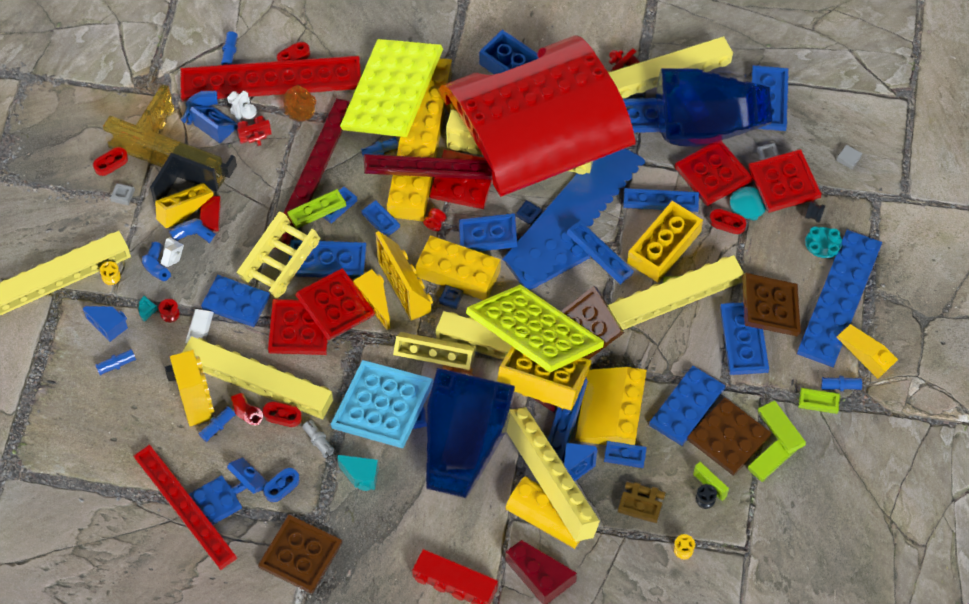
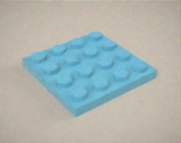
(382, 404)

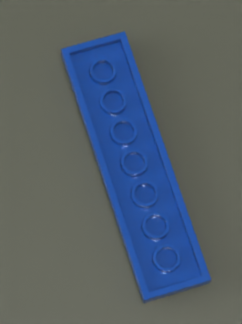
(839, 298)

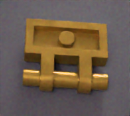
(639, 506)

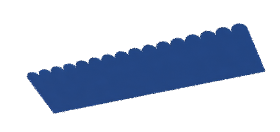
(576, 202)

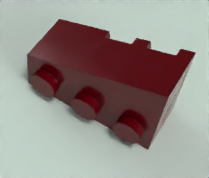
(539, 571)

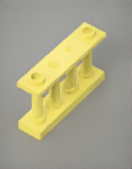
(270, 240)

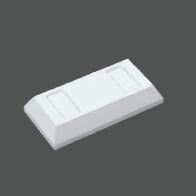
(200, 324)

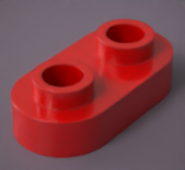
(297, 51)
(110, 161)
(728, 221)
(283, 413)

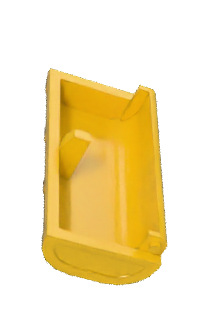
(534, 506)

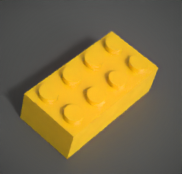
(664, 241)
(458, 267)
(192, 387)

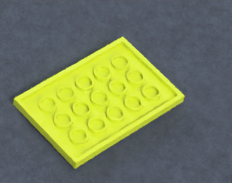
(392, 87)
(535, 328)

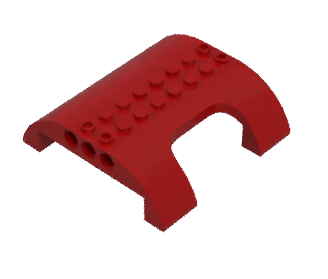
(543, 114)

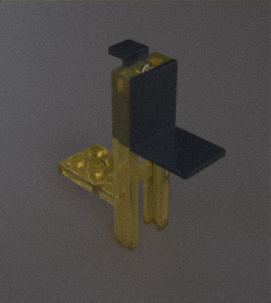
(171, 155)

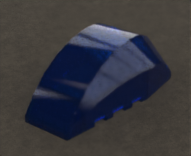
(708, 108)
(463, 429)

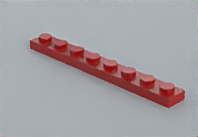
(185, 507)

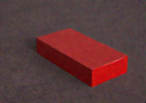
(211, 213)

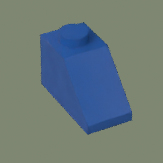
(106, 320)

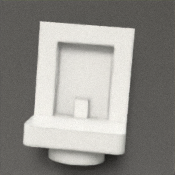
(171, 252)

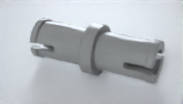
(318, 438)

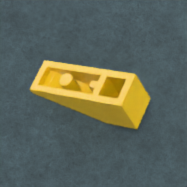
(181, 205)
(372, 289)
(867, 350)

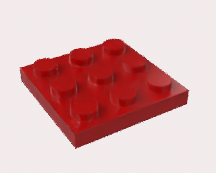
(713, 172)
(784, 180)
(460, 190)
(335, 304)
(294, 330)

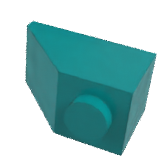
(360, 471)

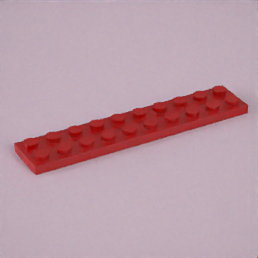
(272, 77)

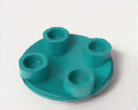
(747, 203)
(823, 242)

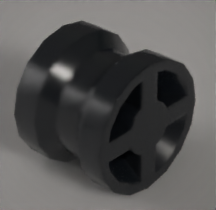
(815, 211)
(709, 493)

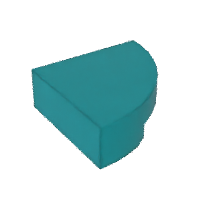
(146, 308)

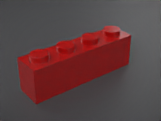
(454, 578)

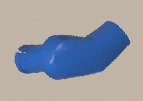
(202, 98)
(191, 227)
(152, 264)

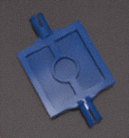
(217, 499)

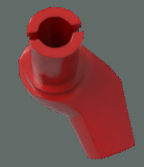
(245, 411)

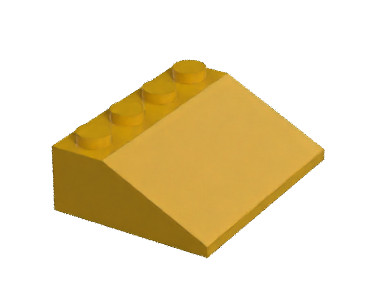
(402, 277)
(530, 379)
(611, 405)

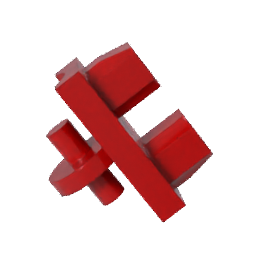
(616, 57)
(254, 132)

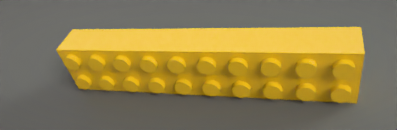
(410, 194)

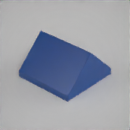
(213, 122)
(579, 459)

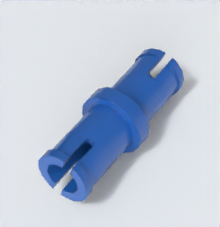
(229, 48)
(381, 147)
(115, 362)
(841, 383)
(216, 424)

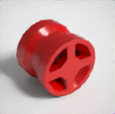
(434, 219)
(166, 314)

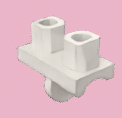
(241, 106)

